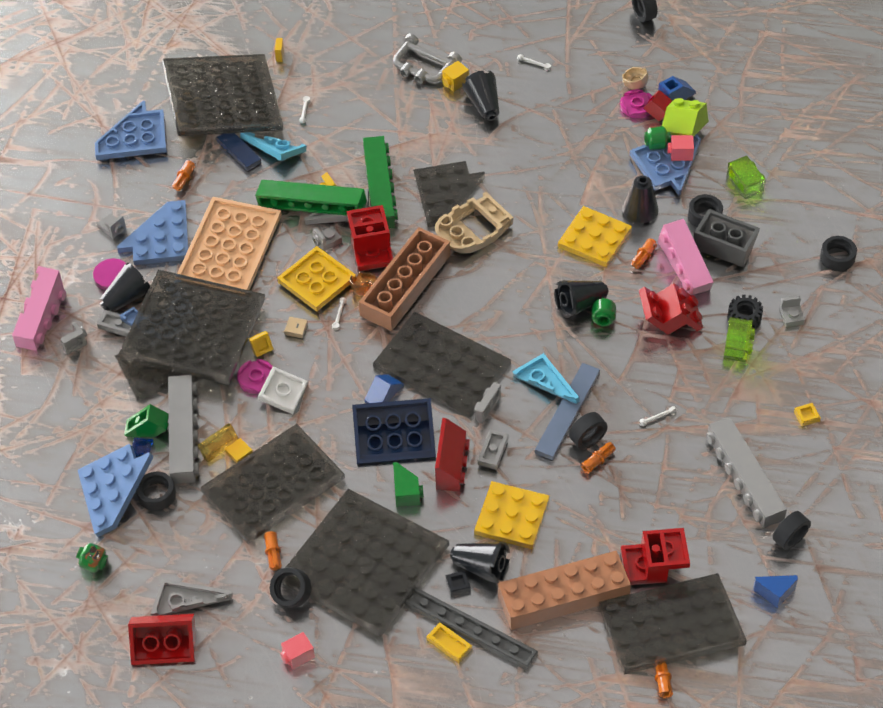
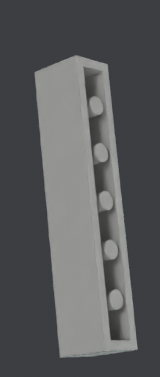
(182, 429)
(746, 472)

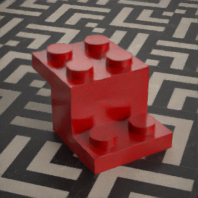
(370, 237)
(671, 308)
(655, 556)

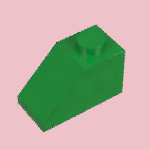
(147, 423)
(406, 487)

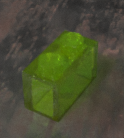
(746, 176)
(738, 339)

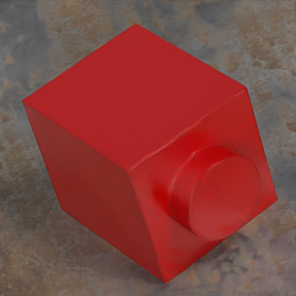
(657, 105)

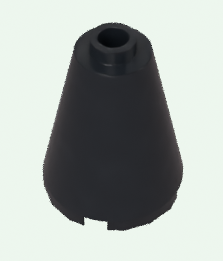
(482, 92)
(640, 202)
(124, 289)
(578, 295)
(482, 559)

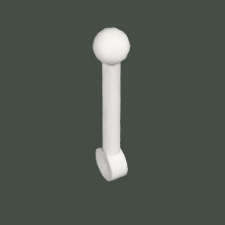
(547, 66)
(306, 100)
(335, 325)
(643, 422)

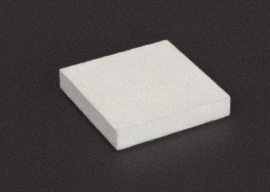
(282, 390)

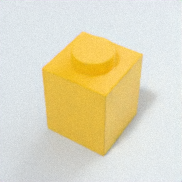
(455, 75)

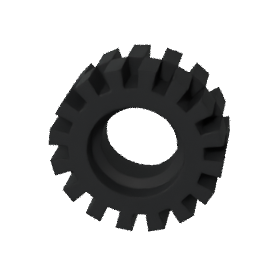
(746, 304)

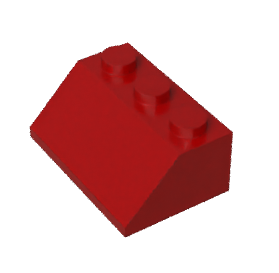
(451, 457)
(162, 639)

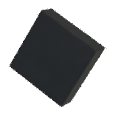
(458, 583)

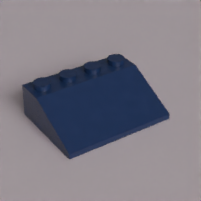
(393, 431)

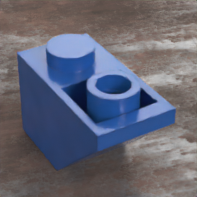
(676, 88)

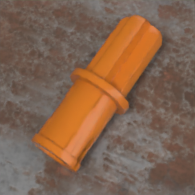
(183, 175)
(644, 253)
(597, 457)
(272, 550)
(663, 680)

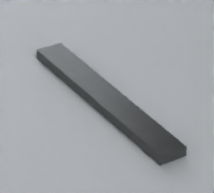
(472, 629)

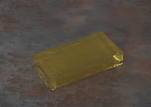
(217, 442)

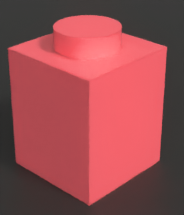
(681, 147)
(297, 651)

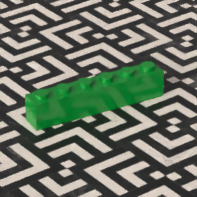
(379, 177)
(309, 197)

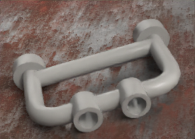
(406, 69)

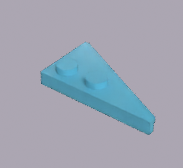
(273, 146)
(544, 375)

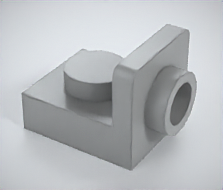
(112, 225)
(327, 238)
(791, 311)
(74, 340)

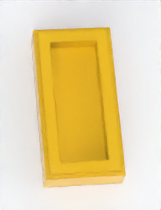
(449, 642)

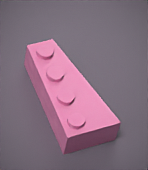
(685, 257)
(39, 309)

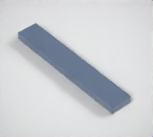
(567, 412)

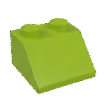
(685, 117)

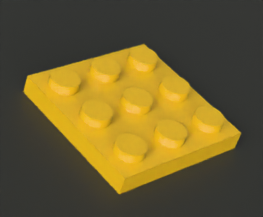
(594, 236)
(316, 278)
(511, 515)

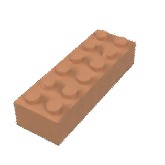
(404, 279)
(562, 590)

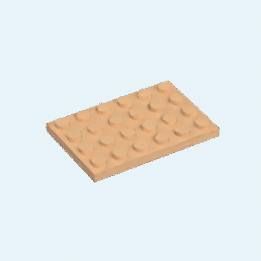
(230, 243)

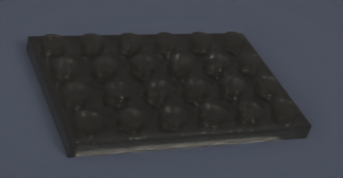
(441, 363)
(272, 483)
(671, 623)

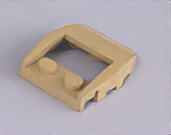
(460, 236)

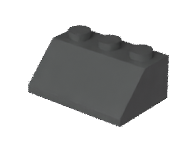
(725, 237)

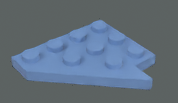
(134, 135)
(660, 168)
(160, 237)
(111, 485)

